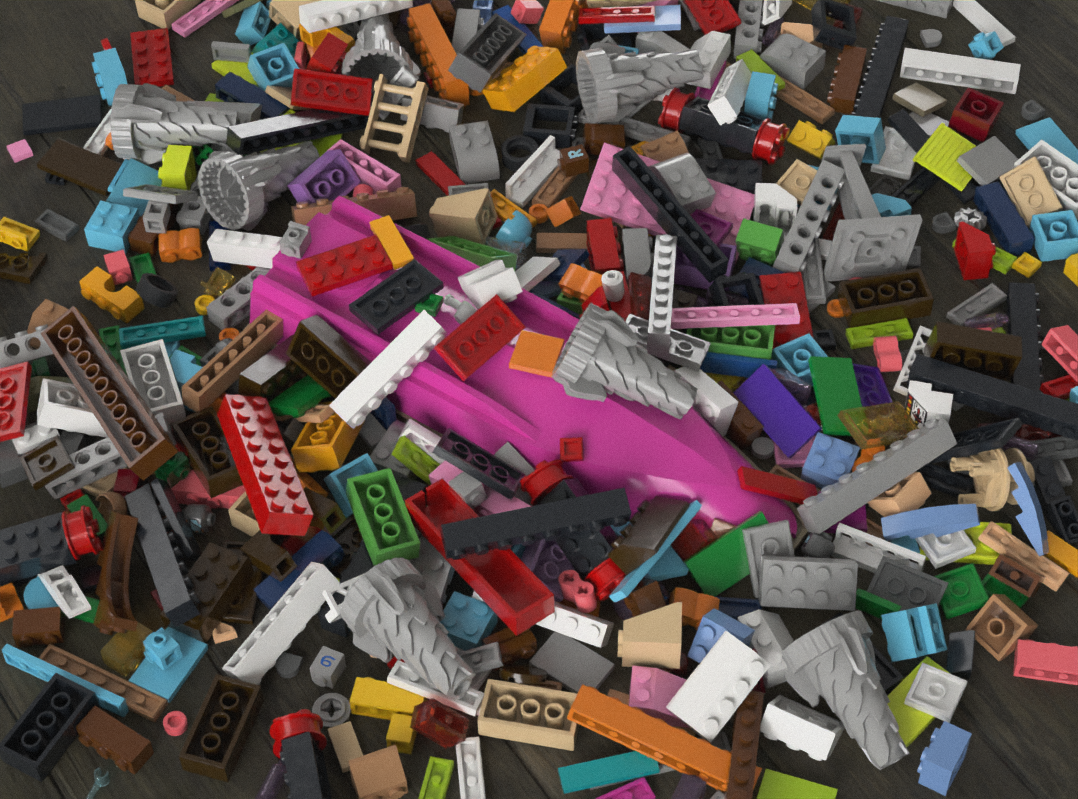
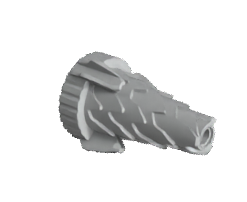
(377, 52)
(616, 80)
(151, 119)
(241, 186)
(606, 359)
(401, 614)
(841, 668)

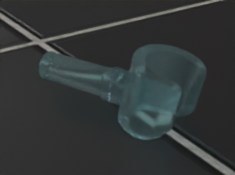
(99, 782)

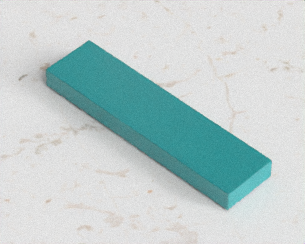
(168, 331)
(606, 771)

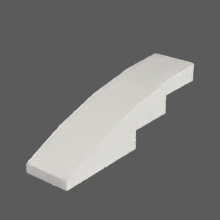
(65, 591)

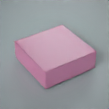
(19, 150)

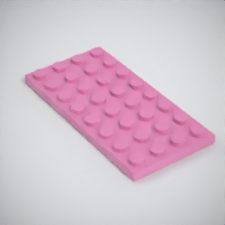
(612, 199)

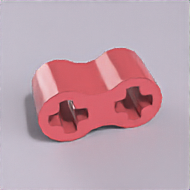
(887, 353)
(577, 591)

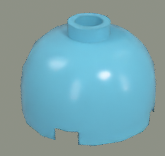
(517, 229)

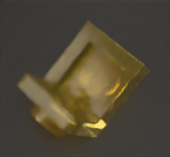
(218, 283)

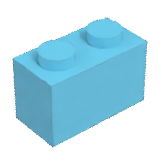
(253, 24)

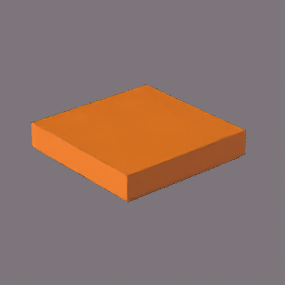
(536, 353)

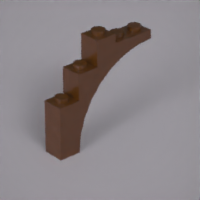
(112, 588)

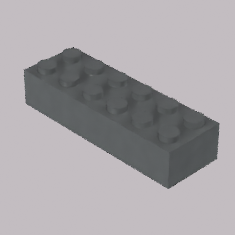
(487, 52)

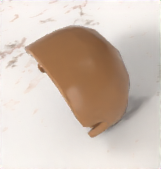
(111, 502)

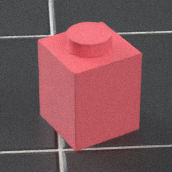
(527, 11)
(118, 267)

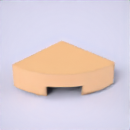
(224, 633)

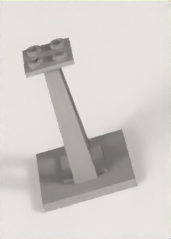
(865, 241)

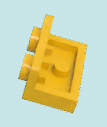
(810, 139)
(18, 234)

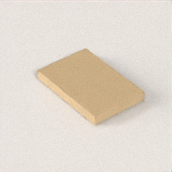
(1030, 190)

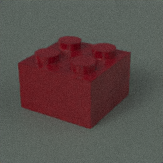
(975, 114)

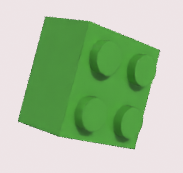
(759, 241)

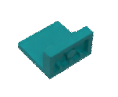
(277, 36)

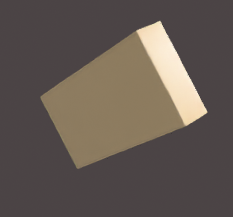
(345, 744)

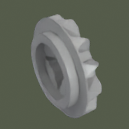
(978, 219)
(340, 704)

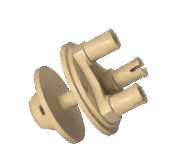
(991, 477)

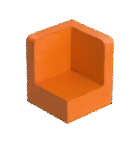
(563, 211)
(8, 602)

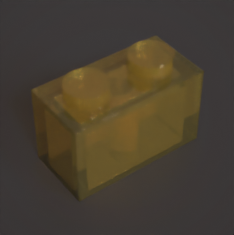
(126, 650)

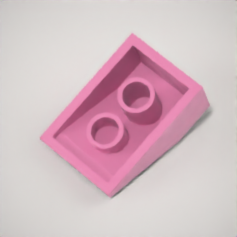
(652, 691)

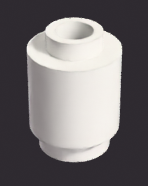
(613, 285)

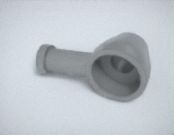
(464, 309)

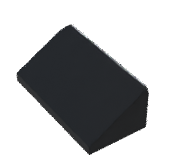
(960, 653)

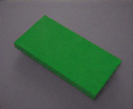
(834, 391)
(298, 398)
(723, 560)

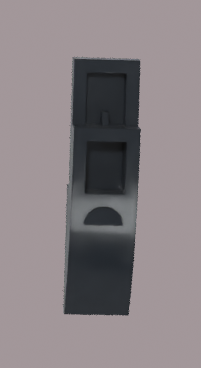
(1053, 500)

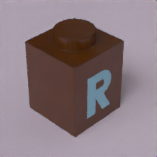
(573, 161)

